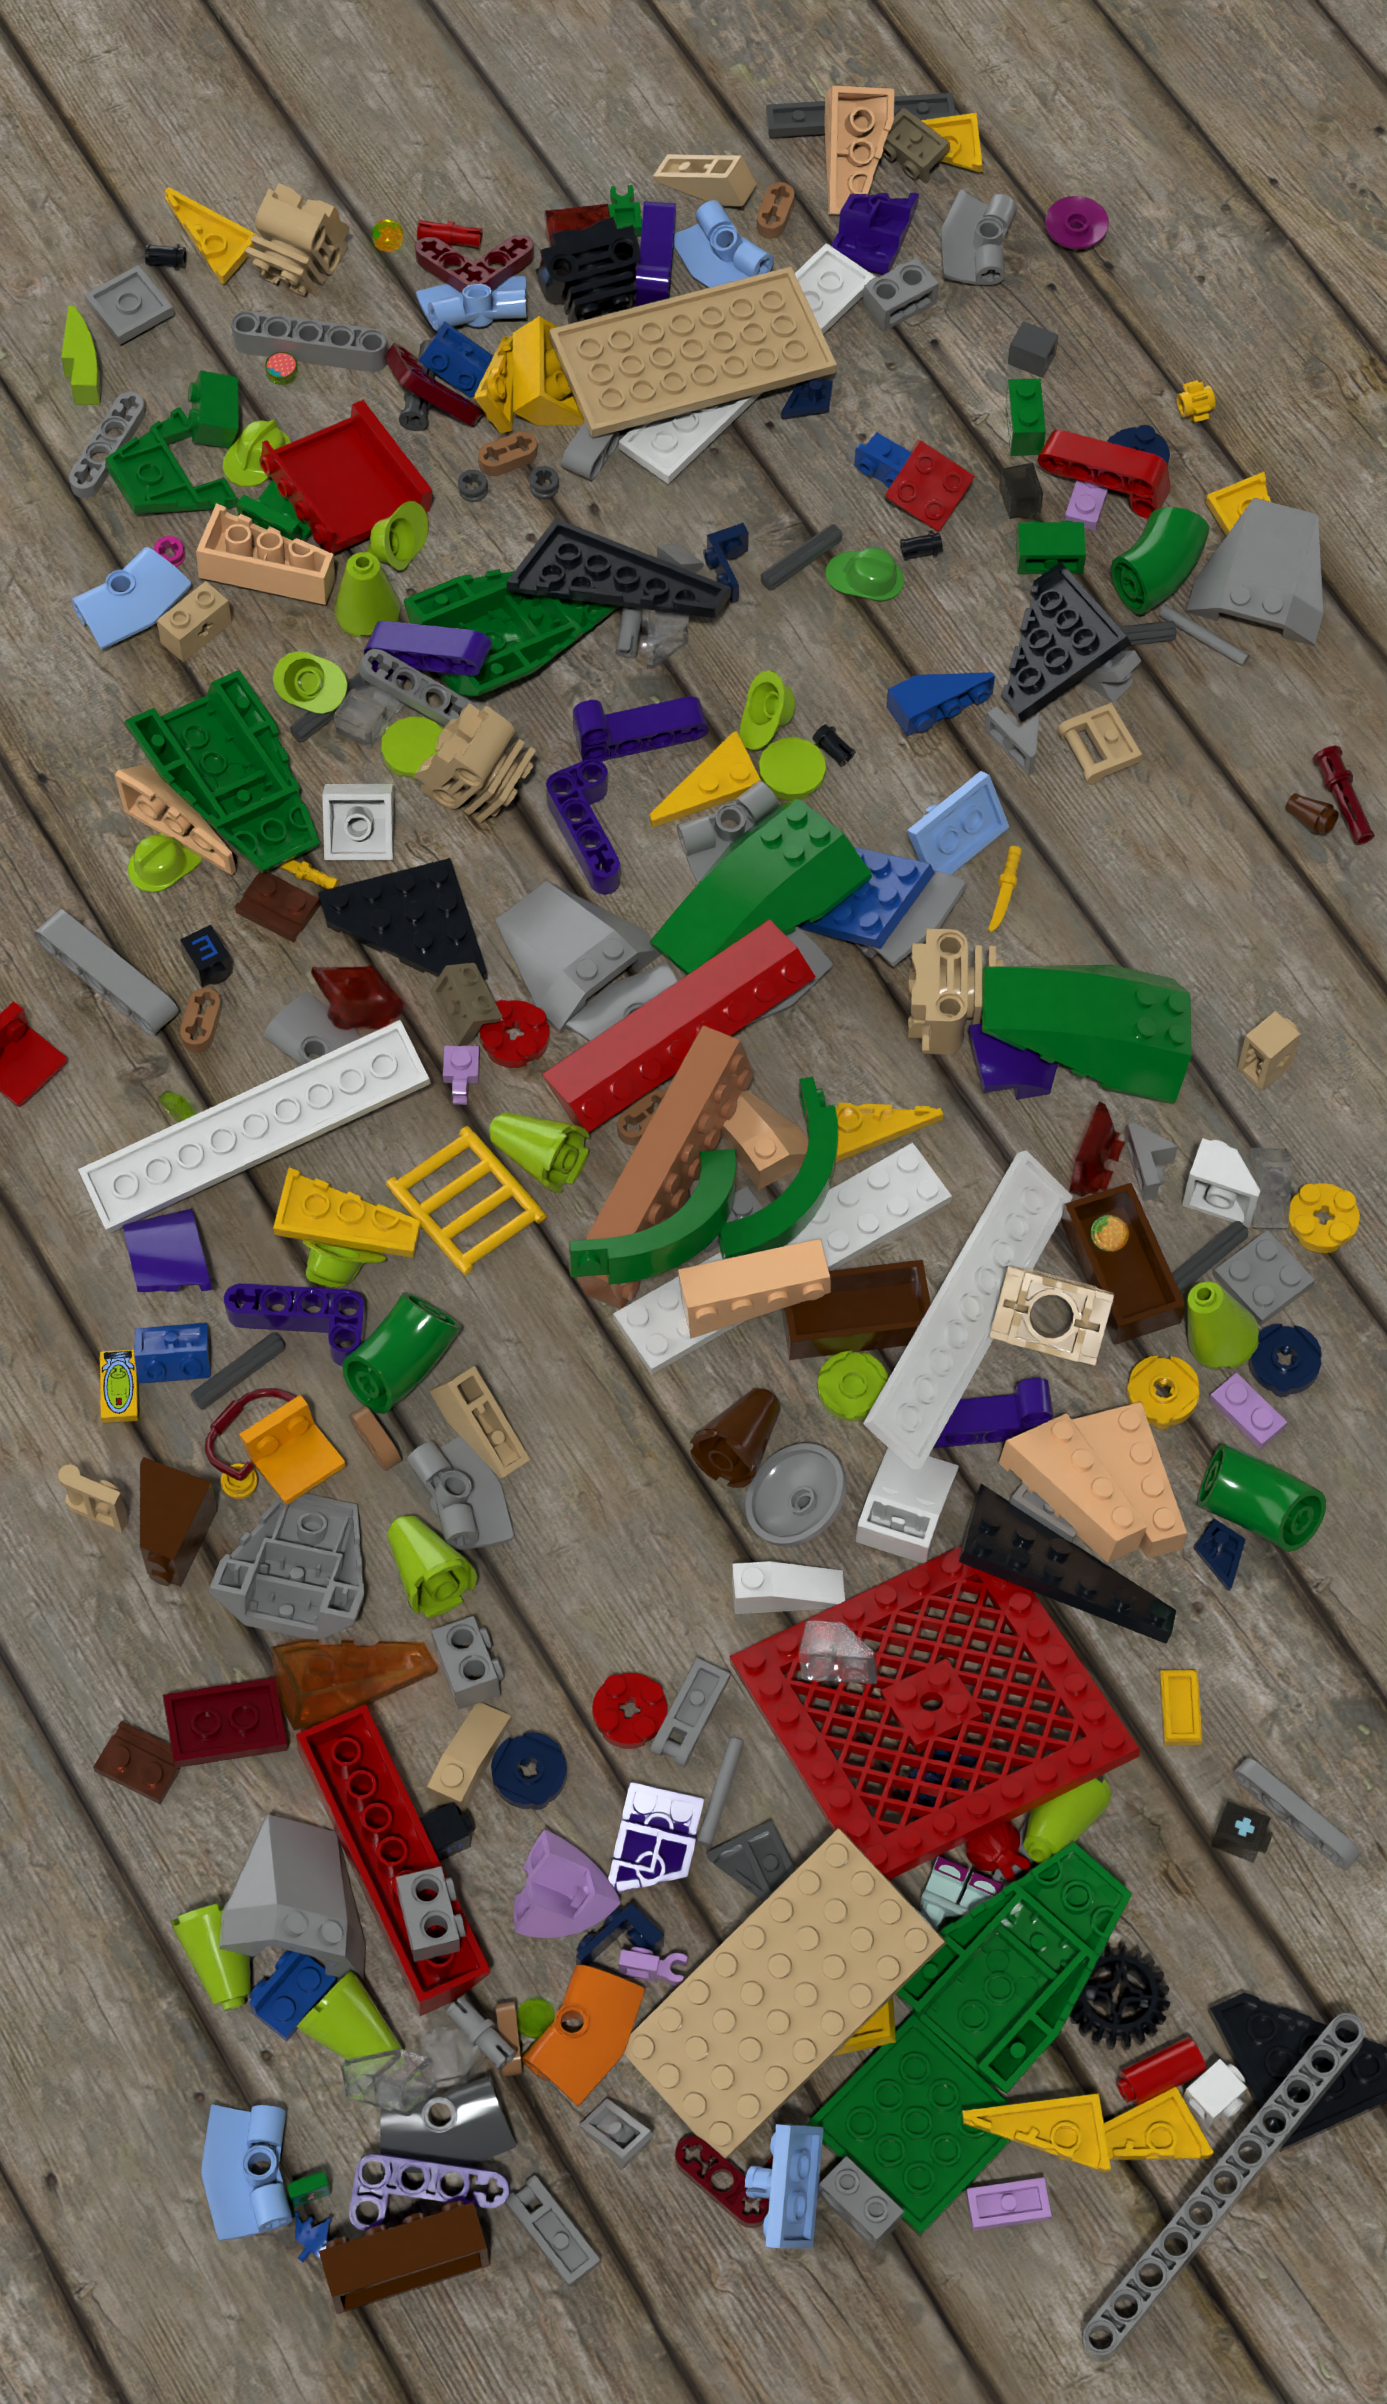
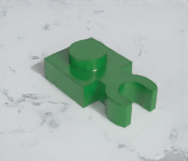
(625, 210)

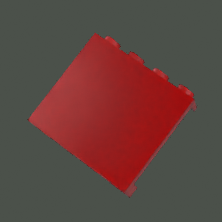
(345, 478)

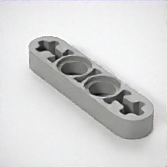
(103, 443)
(420, 686)
(1296, 1813)

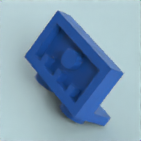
(456, 359)
(881, 458)
(172, 1353)
(290, 1993)

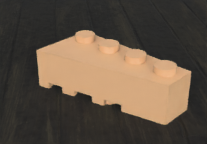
(262, 559)
(752, 1285)
(1131, 1457)
(1076, 1485)

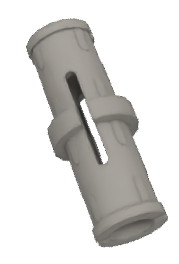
(481, 2032)

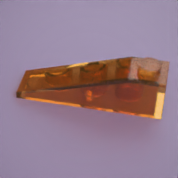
(333, 1679)

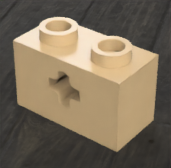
(194, 621)
(1269, 1050)

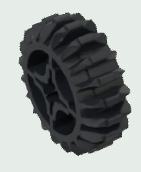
(1131, 2000)

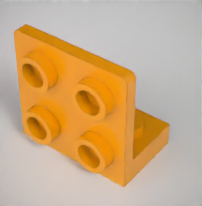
(291, 1450)

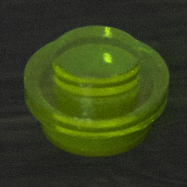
(534, 2017)

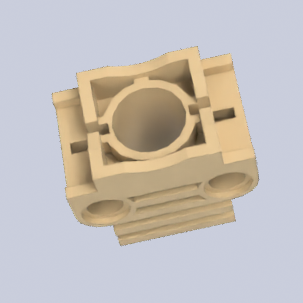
(297, 240)
(474, 763)
(945, 990)
(1076, 1342)

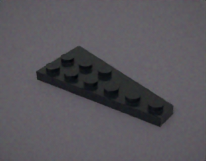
(594, 569)
(1029, 1554)

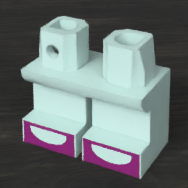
(945, 1889)

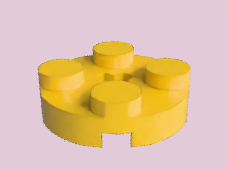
(1323, 1198)
(1173, 1372)

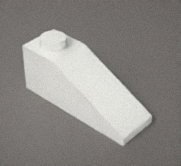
(784, 1587)

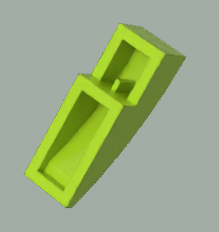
(80, 360)

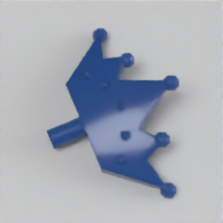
(312, 2238)

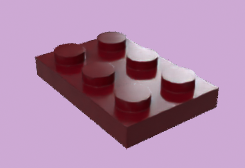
(224, 1722)

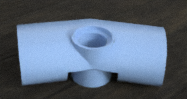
(706, 252)
(476, 305)
(149, 589)
(238, 2199)

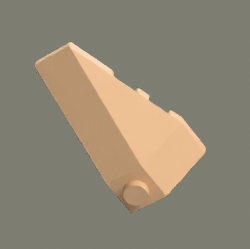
(854, 139)
(164, 810)
(763, 1140)

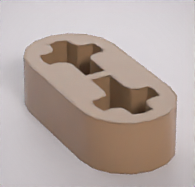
(769, 208)
(507, 453)
(207, 1021)
(640, 1114)
(375, 1438)
(509, 2032)

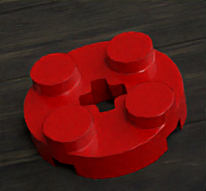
(524, 1048)
(618, 1692)

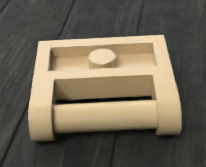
(1108, 737)
(92, 1499)

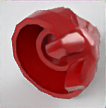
(997, 1851)

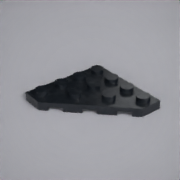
(1060, 642)
(408, 914)
(1270, 2043)

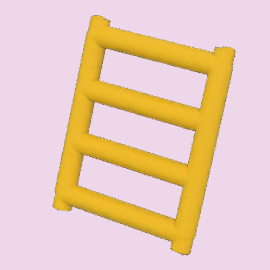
(488, 1164)

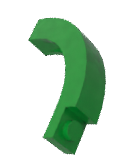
(800, 1202)
(671, 1241)

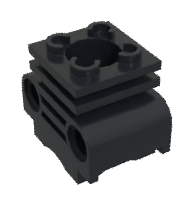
(590, 270)

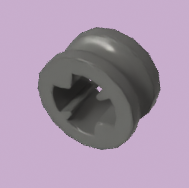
(544, 473)
(476, 494)

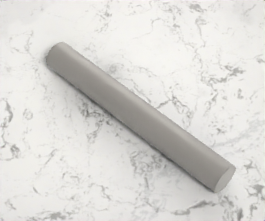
(1204, 635)
(720, 1792)

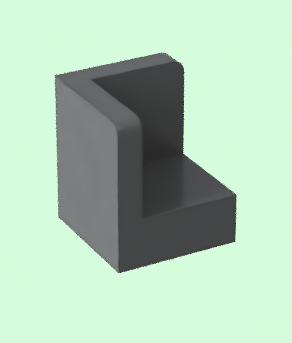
(1032, 349)

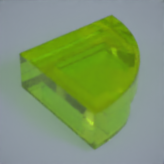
(176, 1106)

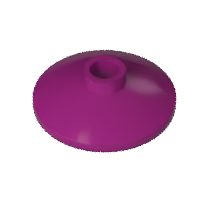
(1077, 213)

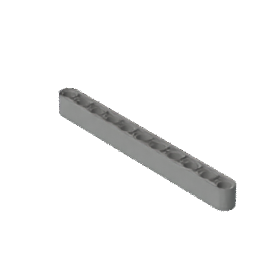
(1219, 2204)

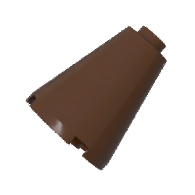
(737, 1438)

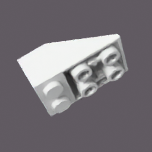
(906, 1506)

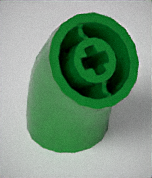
(1159, 558)
(399, 1353)
(1261, 1498)

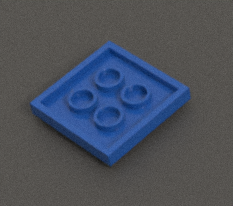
(879, 904)

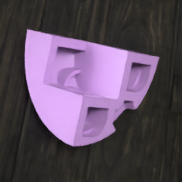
(562, 1891)

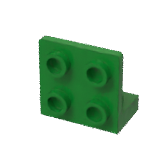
(275, 512)

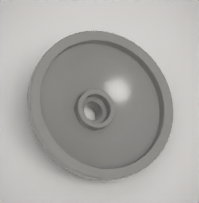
(784, 1488)

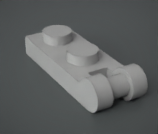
(691, 1711)
(553, 2232)

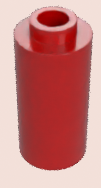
(1161, 2072)

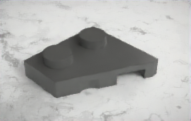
(755, 1860)

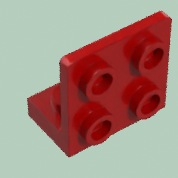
(929, 485)
(25, 1057)

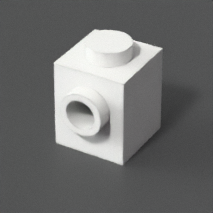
(1216, 2093)

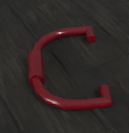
(224, 1421)

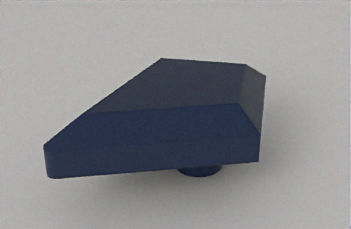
(808, 398)
(1221, 1552)

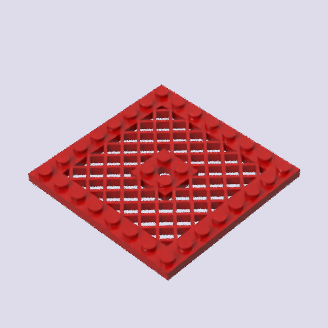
(974, 1812)

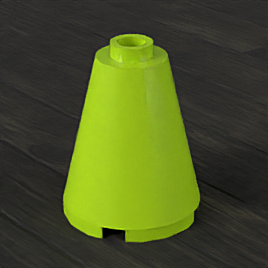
(365, 596)
(542, 1147)
(1219, 1328)
(429, 1567)
(1065, 1819)
(221, 1972)
(349, 2022)

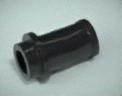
(167, 255)
(921, 545)
(830, 742)

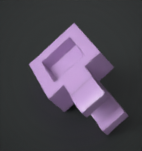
(460, 1068)
(642, 1965)

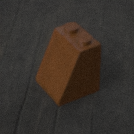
(173, 1520)

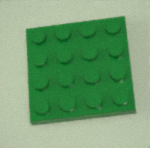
(907, 2127)

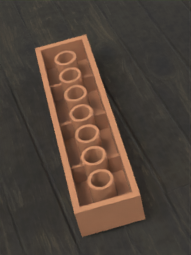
(668, 1153)

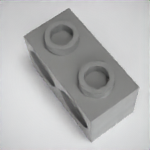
(900, 294)
(462, 1663)
(421, 1914)
(860, 2203)

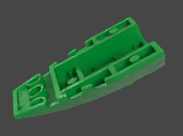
(521, 626)
(231, 770)
(779, 870)
(1096, 1019)
(1018, 1965)

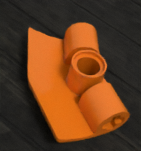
(583, 2058)

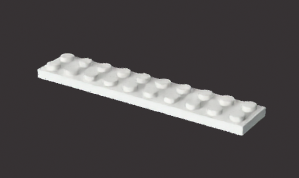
(670, 444)
(254, 1126)
(848, 1223)
(959, 1320)

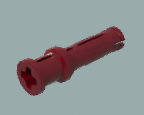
(1340, 780)

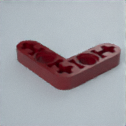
(513, 253)
(413, 377)
(731, 2200)

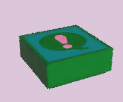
(308, 2189)

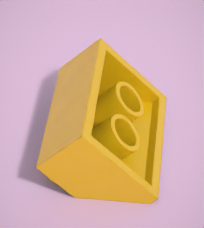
(539, 382)

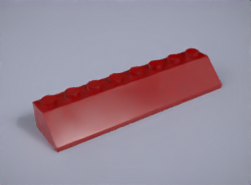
(657, 1036)
(382, 1843)

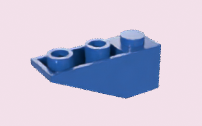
(932, 697)

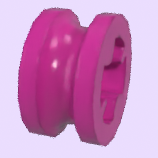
(175, 545)

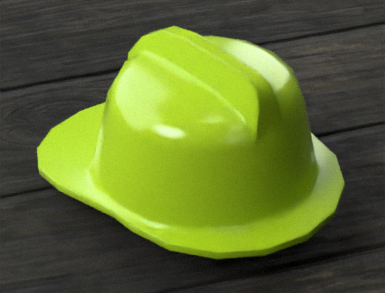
(242, 458)
(400, 536)
(310, 682)
(767, 709)
(160, 863)
(335, 1264)

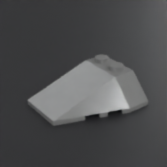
(1266, 572)
(569, 949)
(296, 1569)
(295, 1899)

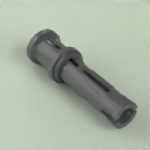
(416, 406)

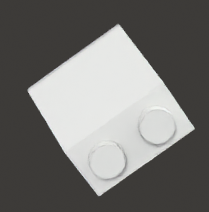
(358, 821)
(1221, 1184)

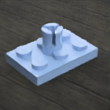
(959, 825)
(789, 2186)

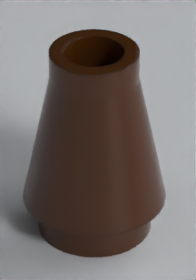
(1314, 814)

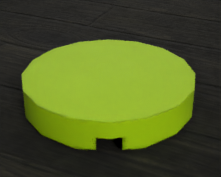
(409, 744)
(792, 768)
(851, 1384)

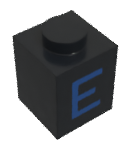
(206, 956)
(448, 1830)

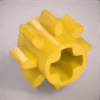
(1196, 401)

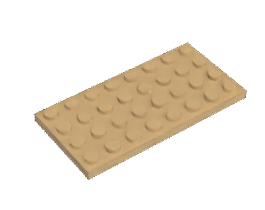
(692, 351)
(782, 1995)

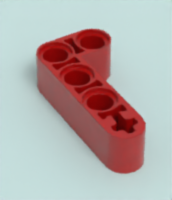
(1109, 466)

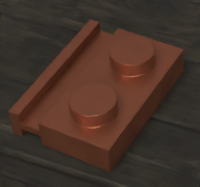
(277, 905)
(138, 1762)

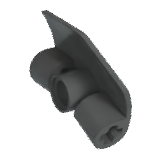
(471, 2136)

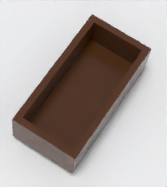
(1137, 1273)
(862, 1313)
(404, 2256)

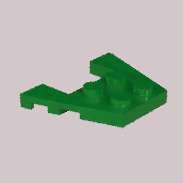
(153, 478)

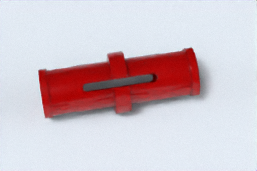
(451, 233)

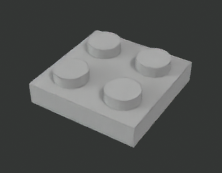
(129, 304)
(1264, 1277)

